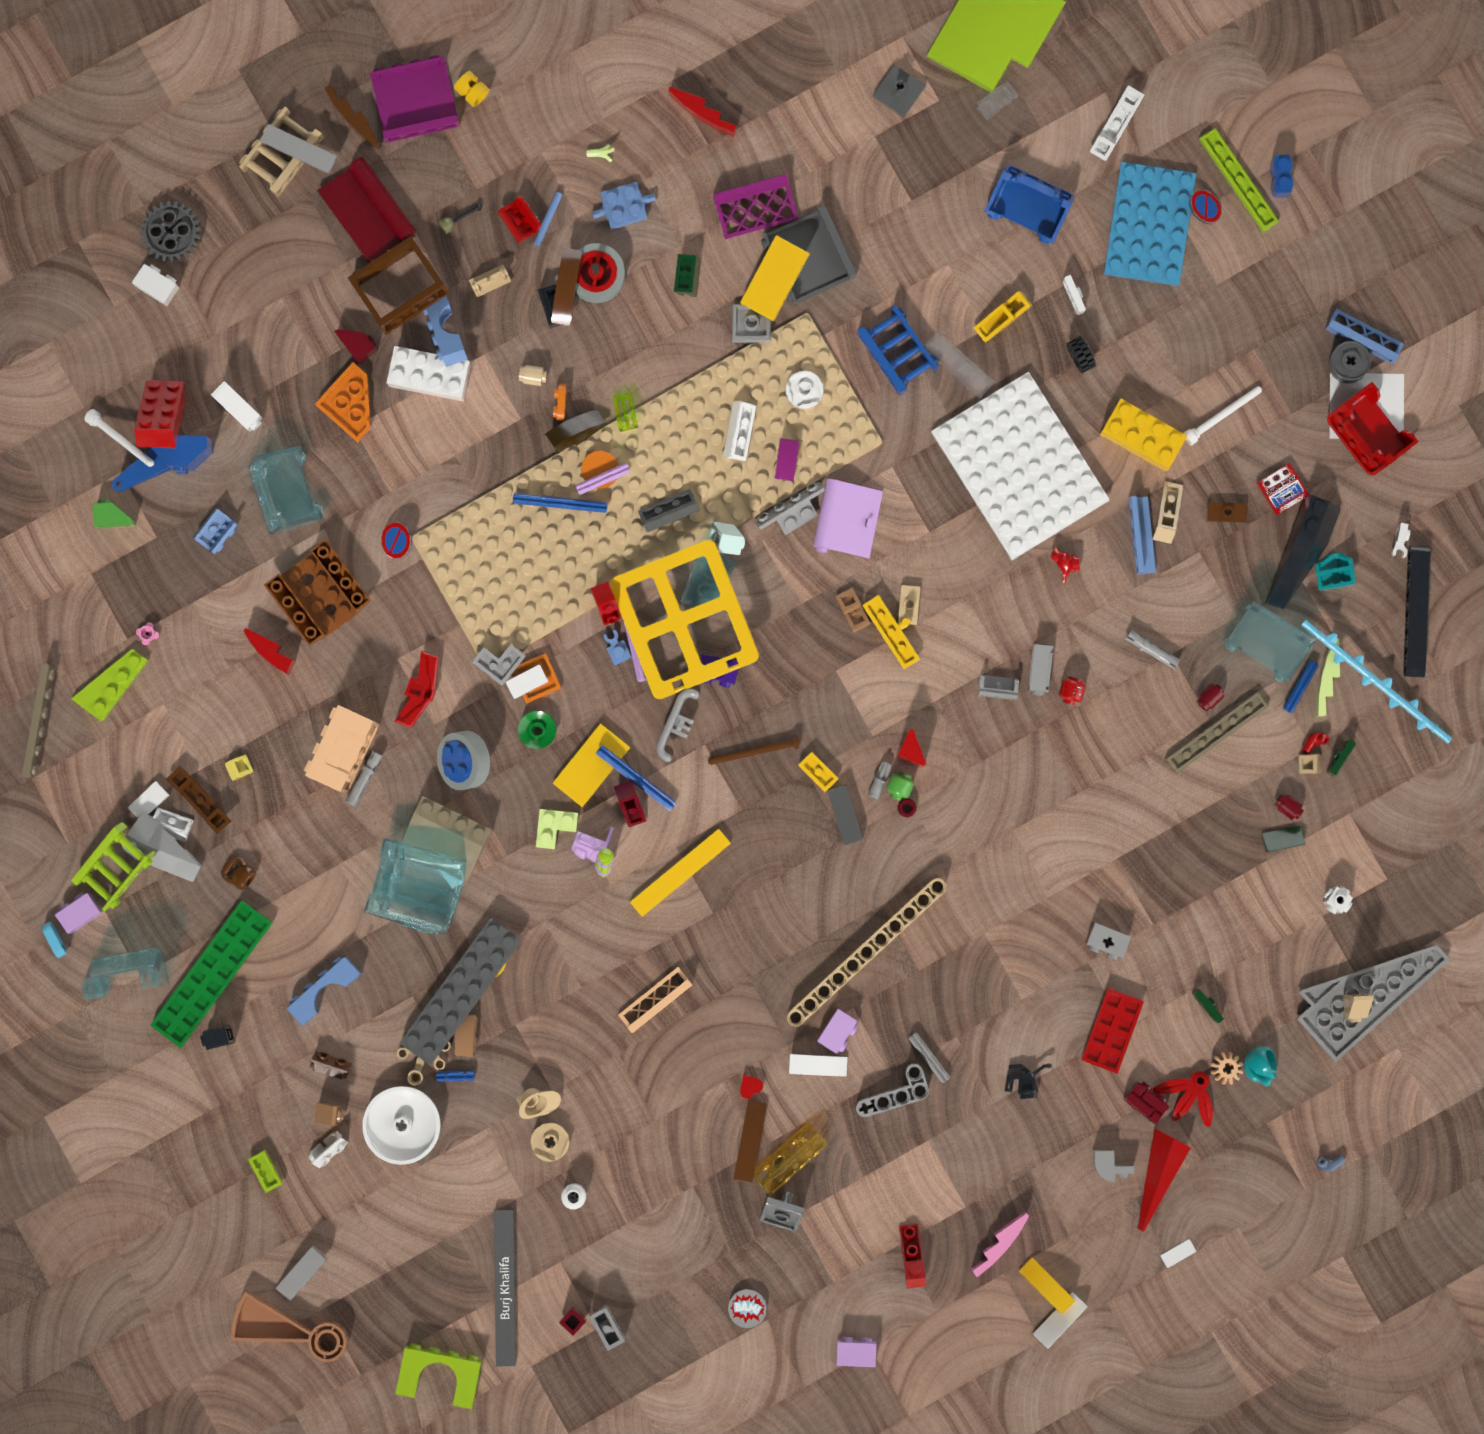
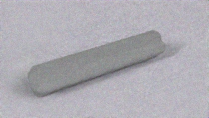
(929, 1057)

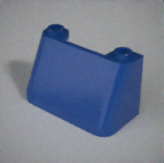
(1030, 203)

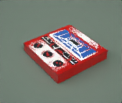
(1282, 489)

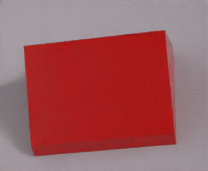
(911, 751)

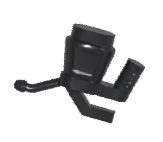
(1027, 1084)

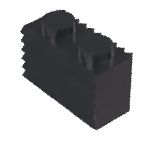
(217, 1037)

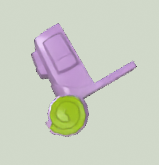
(595, 850)

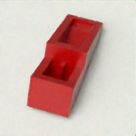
(270, 651)

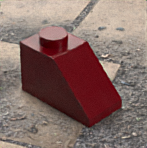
(358, 344)
(630, 803)

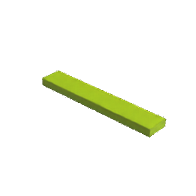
(1238, 180)

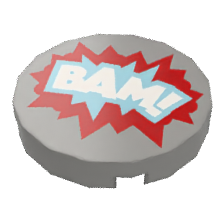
(747, 1308)

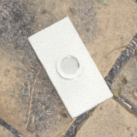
(1074, 295)

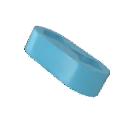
(54, 939)

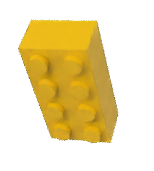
(1143, 435)

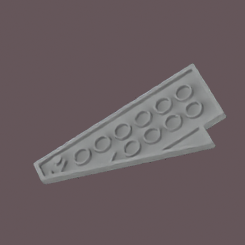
(1387, 982)

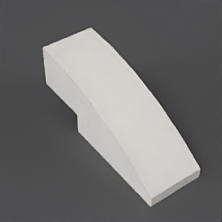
(818, 1065)

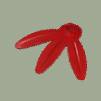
(1186, 1101)

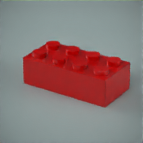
(160, 414)

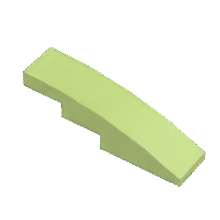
(1325, 681)

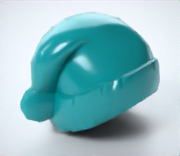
(1261, 1065)

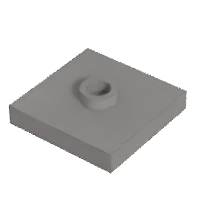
(749, 325)

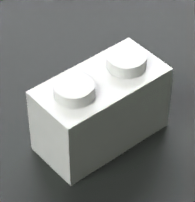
(155, 284)

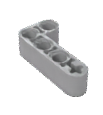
(891, 1094)

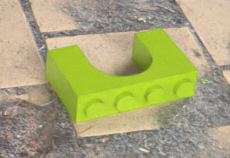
(465, 1368)

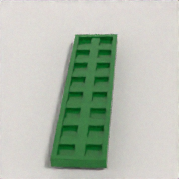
(211, 974)

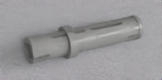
(1146, 645)
(364, 778)

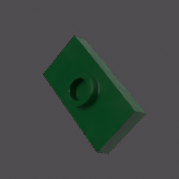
(1340, 757)
(1208, 1005)

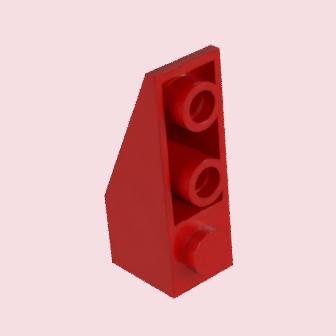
(912, 1256)

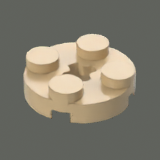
(553, 1152)

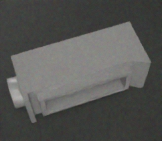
(1040, 669)

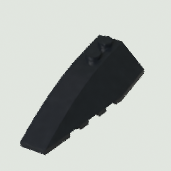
(1304, 548)

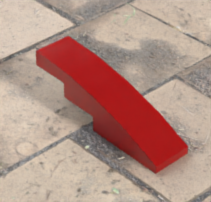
(696, 107)

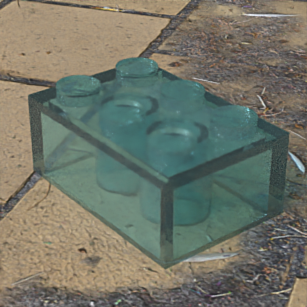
(701, 583)

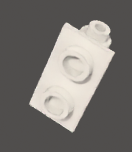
(335, 1144)

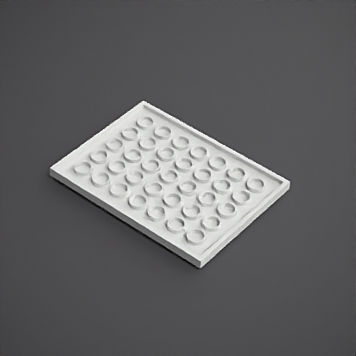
(1020, 466)

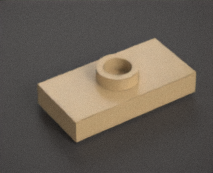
(909, 603)

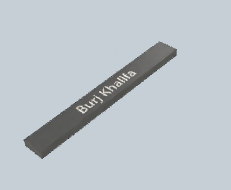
(504, 1287)

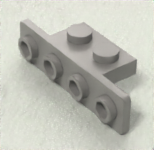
(792, 512)

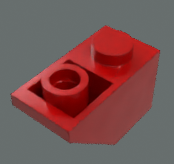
(606, 603)

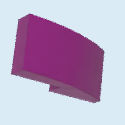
(786, 459)

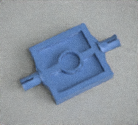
(623, 205)

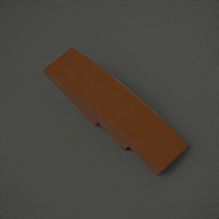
(355, 121)
(750, 1141)

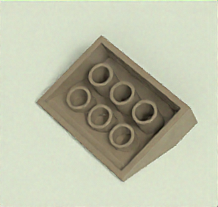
(447, 832)

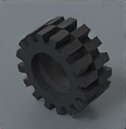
(1081, 354)

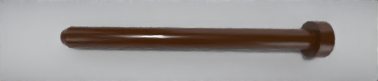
(755, 751)

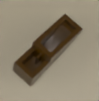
(575, 430)

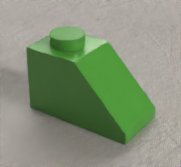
(109, 515)

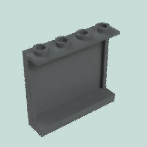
(828, 259)

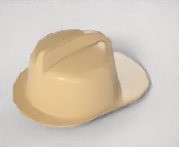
(537, 1103)

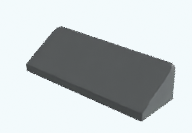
(668, 510)
(845, 815)

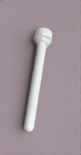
(94, 419)
(1194, 434)

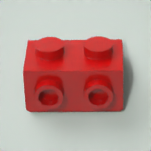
(520, 219)

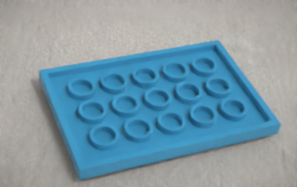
(1149, 224)

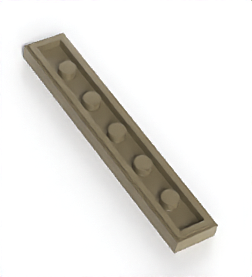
(1217, 732)

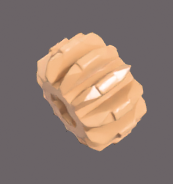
(1232, 1071)

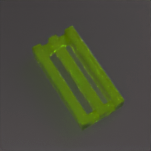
(622, 398)

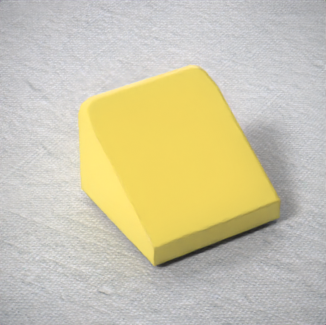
(238, 767)

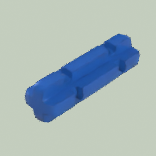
(459, 1075)

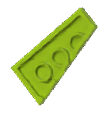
(109, 687)

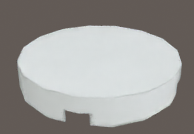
(804, 389)

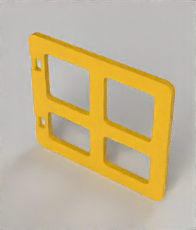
(679, 620)

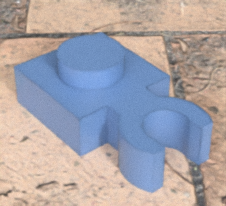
(618, 650)

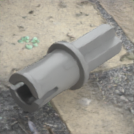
(880, 780)

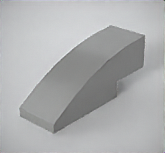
(301, 1273)

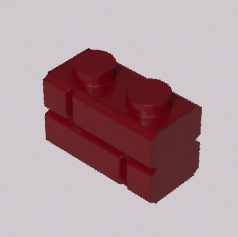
(1146, 1102)

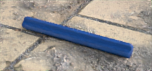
(558, 502)
(636, 778)

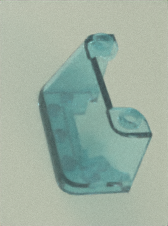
(283, 490)
(1269, 640)

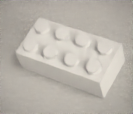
(427, 375)

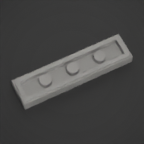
(299, 149)

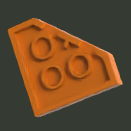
(348, 402)

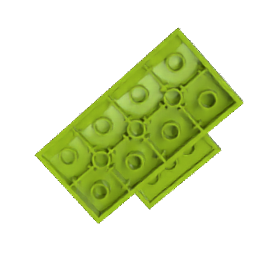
(988, 34)

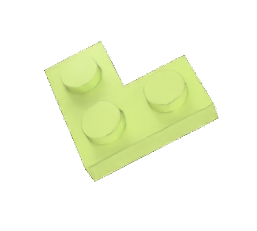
(550, 822)

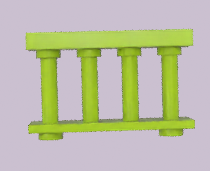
(95, 862)

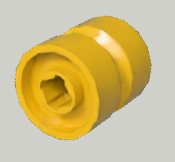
(471, 88)

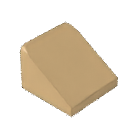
(1310, 763)

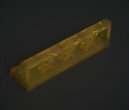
(791, 1161)

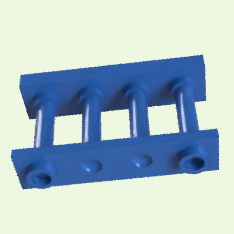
(889, 367)

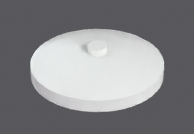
(401, 1125)

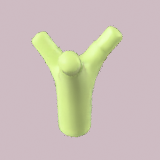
(602, 152)

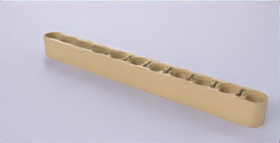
(871, 943)

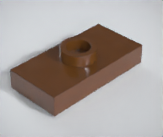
(1226, 512)

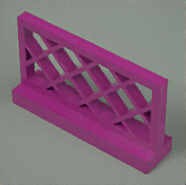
(751, 190)

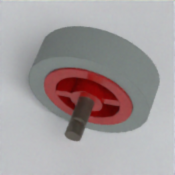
(600, 273)

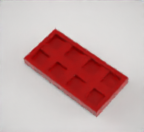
(1112, 1030)

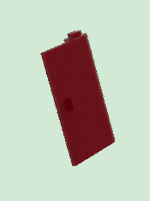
(366, 210)

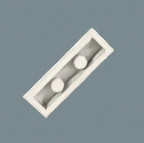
(739, 431)
(1057, 1323)

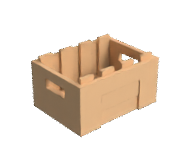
(341, 749)

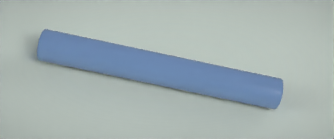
(548, 218)

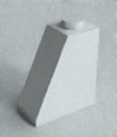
(237, 407)

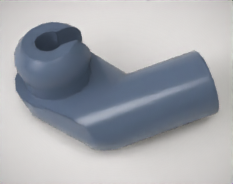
(1330, 1165)

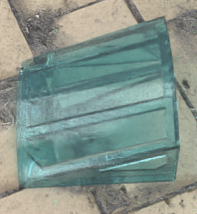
(416, 887)

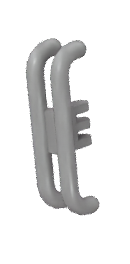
(675, 723)

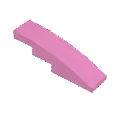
(1005, 1237)

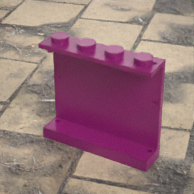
(414, 98)

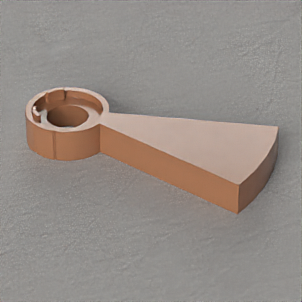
(263, 1322)

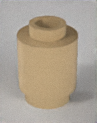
(532, 375)

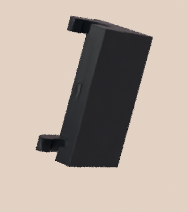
(547, 298)

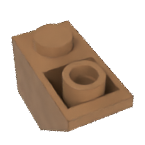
(328, 1113)

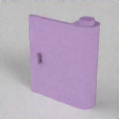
(844, 518)

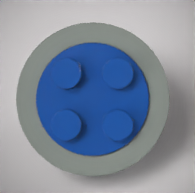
(463, 760)

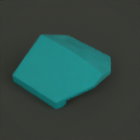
(1335, 572)

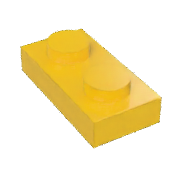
(818, 772)

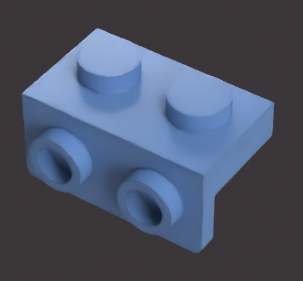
(215, 531)

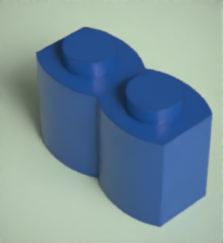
(1280, 172)

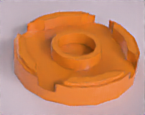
(597, 463)

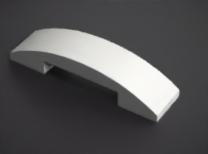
(1117, 123)

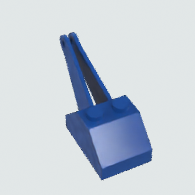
(185, 457)

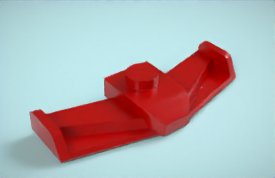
(420, 690)

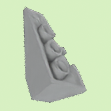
(150, 836)

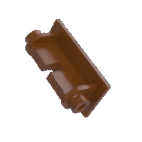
(322, 1062)

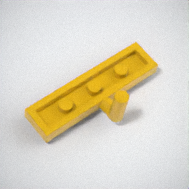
(892, 631)

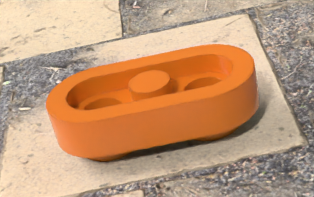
(560, 394)

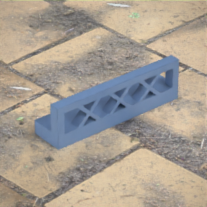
(1374, 348)
(1141, 535)

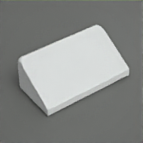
(174, 823)

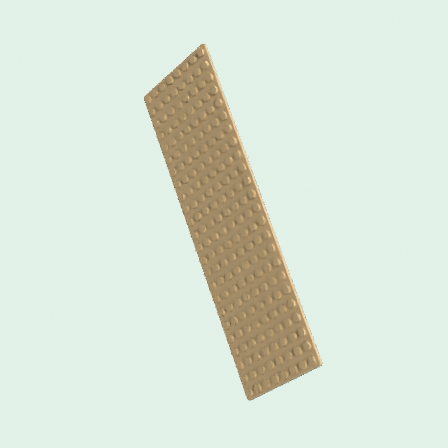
(531, 568)

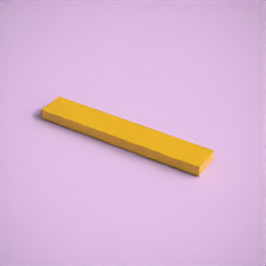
(680, 872)

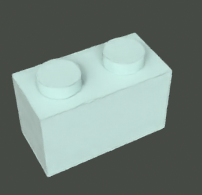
(727, 538)

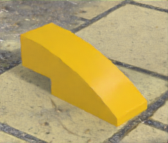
(1002, 316)
(1046, 1285)

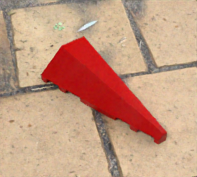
(1164, 1162)

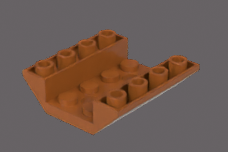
(307, 603)

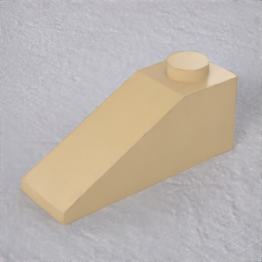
(1168, 512)
(1357, 1006)

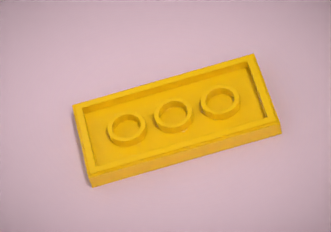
(775, 278)
(587, 769)

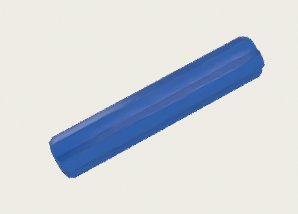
(1300, 686)

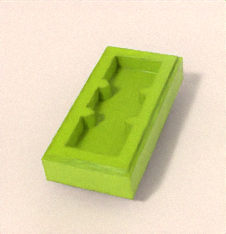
(265, 1171)

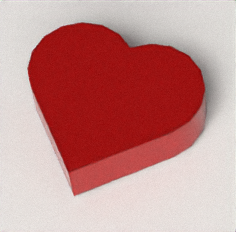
(750, 1086)

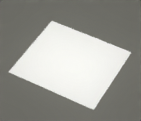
(1391, 400)

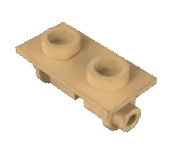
(490, 280)

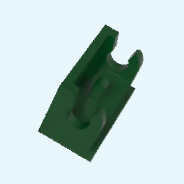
(687, 275)

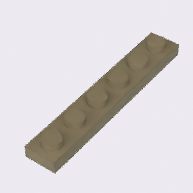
(39, 713)

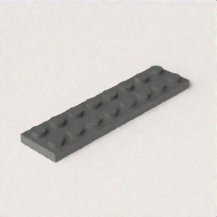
(460, 991)

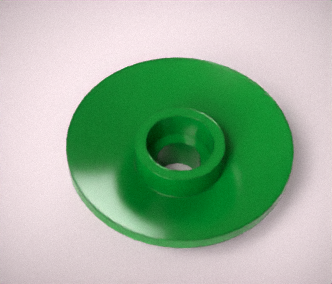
(530, 722)

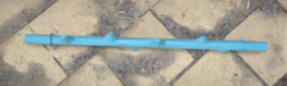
(1383, 685)

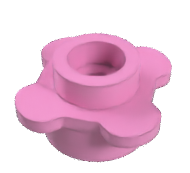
(141, 632)

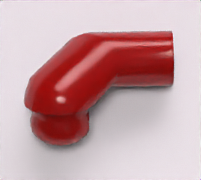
(1315, 739)

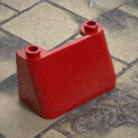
(1369, 432)

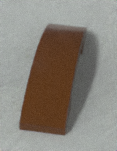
(566, 286)
(199, 799)

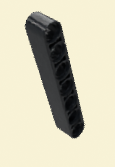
(1416, 611)

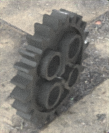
(157, 220)

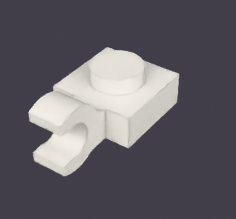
(1402, 535)

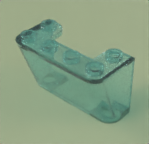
(147, 961)

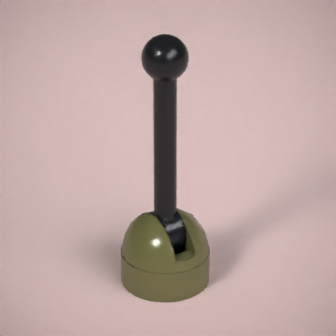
(447, 224)

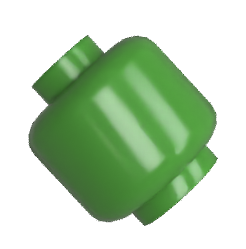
(900, 785)

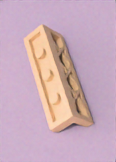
(660, 1005)

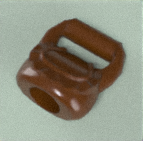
(243, 874)

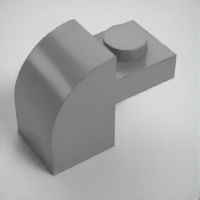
(1105, 1165)

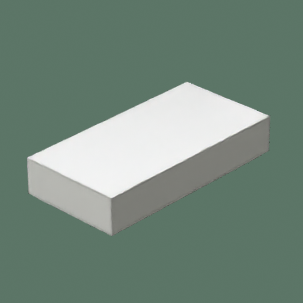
(527, 681)
(149, 800)

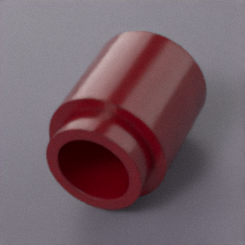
(1210, 697)
(1289, 806)

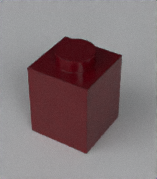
(573, 1320)

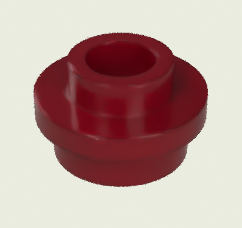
(912, 807)

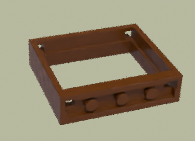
(409, 308)

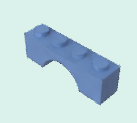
(450, 345)
(305, 1006)

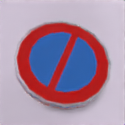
(1205, 206)
(396, 540)

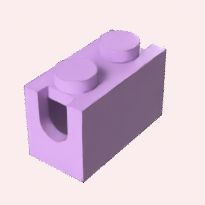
(78, 913)
(837, 1031)
(856, 1352)

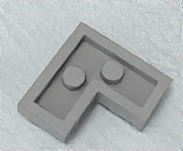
(499, 668)

